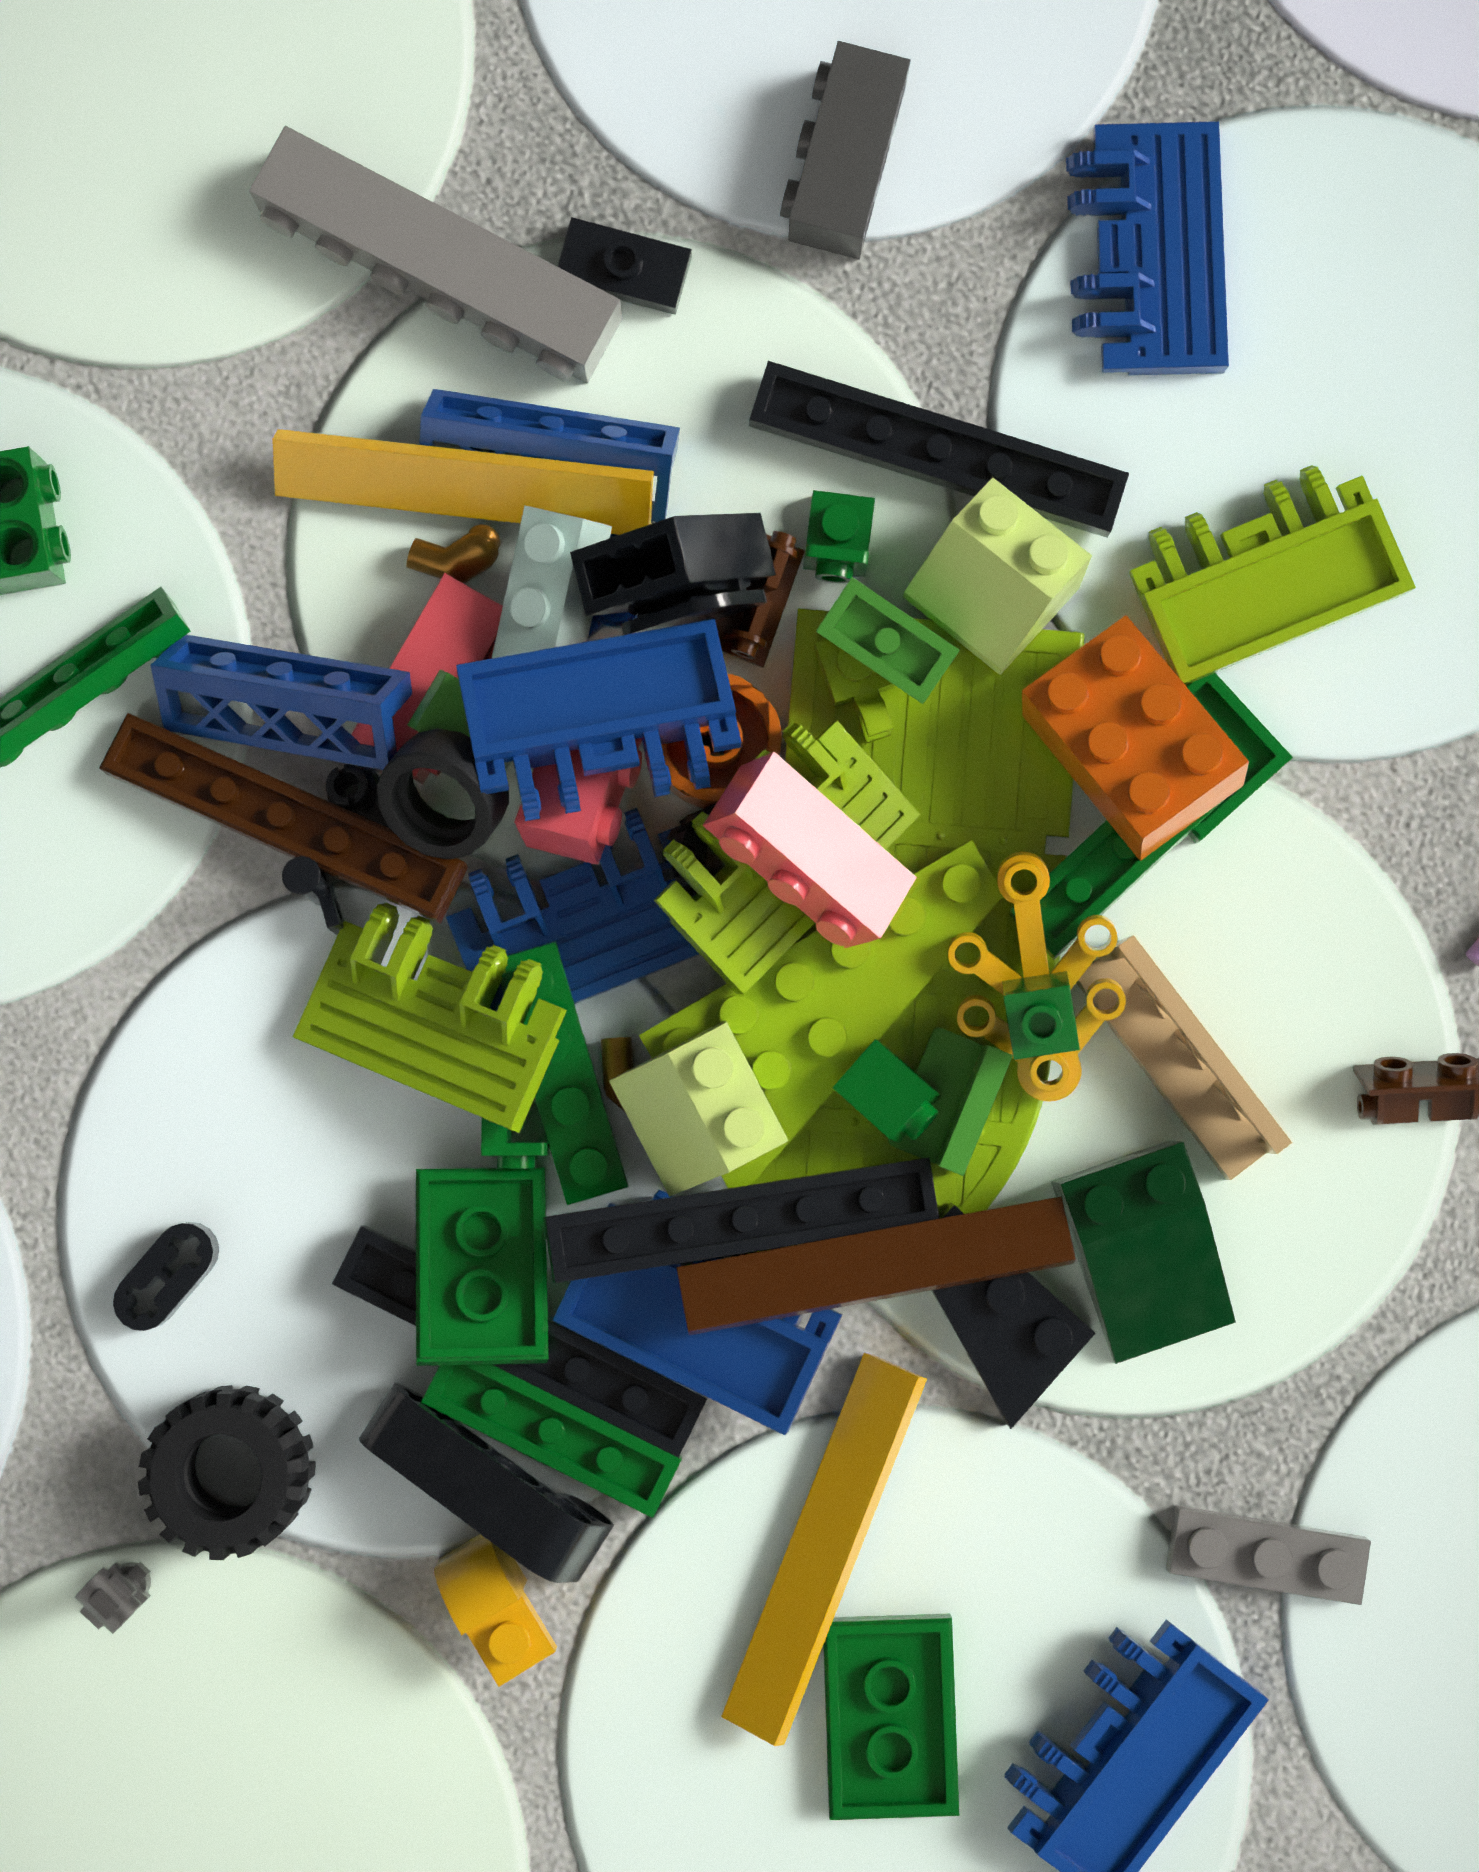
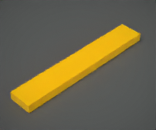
(456, 481)
(823, 1549)

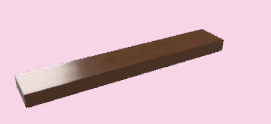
(281, 817)
(875, 1265)

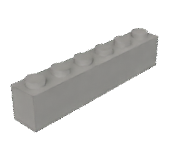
(435, 255)

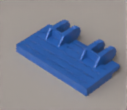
(1162, 253)
(599, 701)
(601, 932)
(748, 1368)
(1140, 1764)

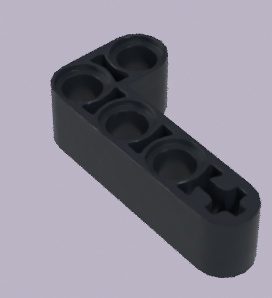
(485, 1489)

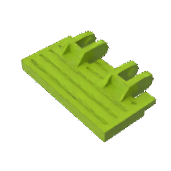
(1276, 580)
(734, 914)
(433, 1029)

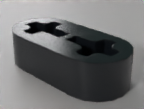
(155, 1265)

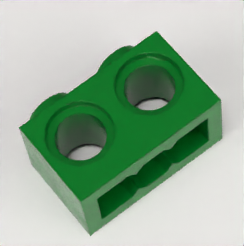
(31, 518)

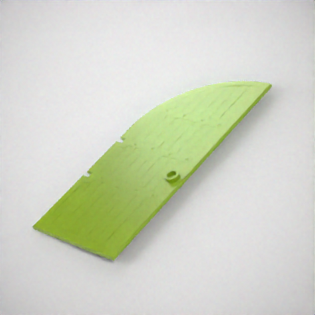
(972, 776)

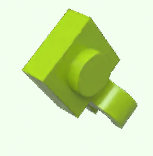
(856, 683)

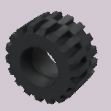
(183, 1502)

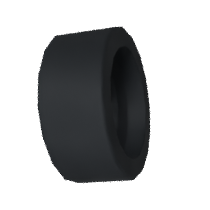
(414, 819)

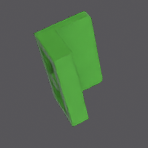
(887, 640)
(968, 1082)

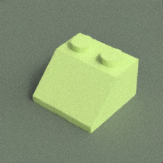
(997, 576)
(698, 1109)

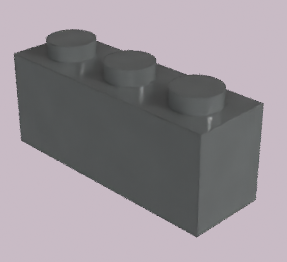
(845, 149)

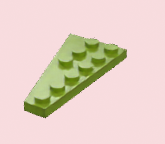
(830, 1001)

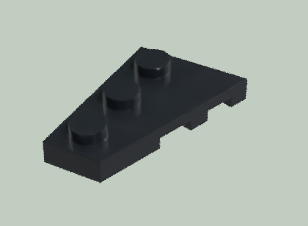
(1013, 1335)

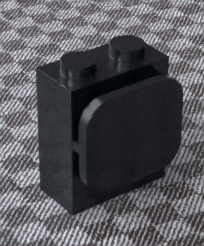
(676, 570)

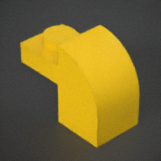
(489, 1604)

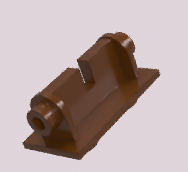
(752, 632)
(1398, 1085)

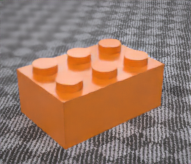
(1133, 737)

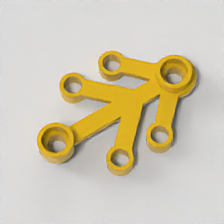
(1035, 963)

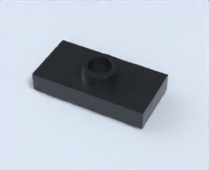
(626, 264)

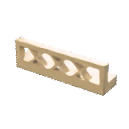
(1184, 1061)

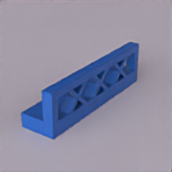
(552, 434)
(278, 683)

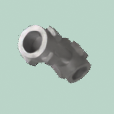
(115, 1594)

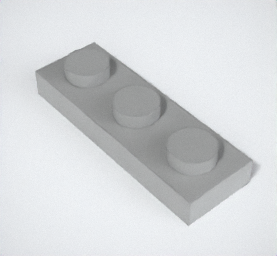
(1268, 1555)

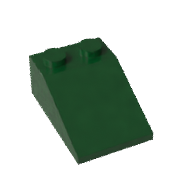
(1146, 1249)

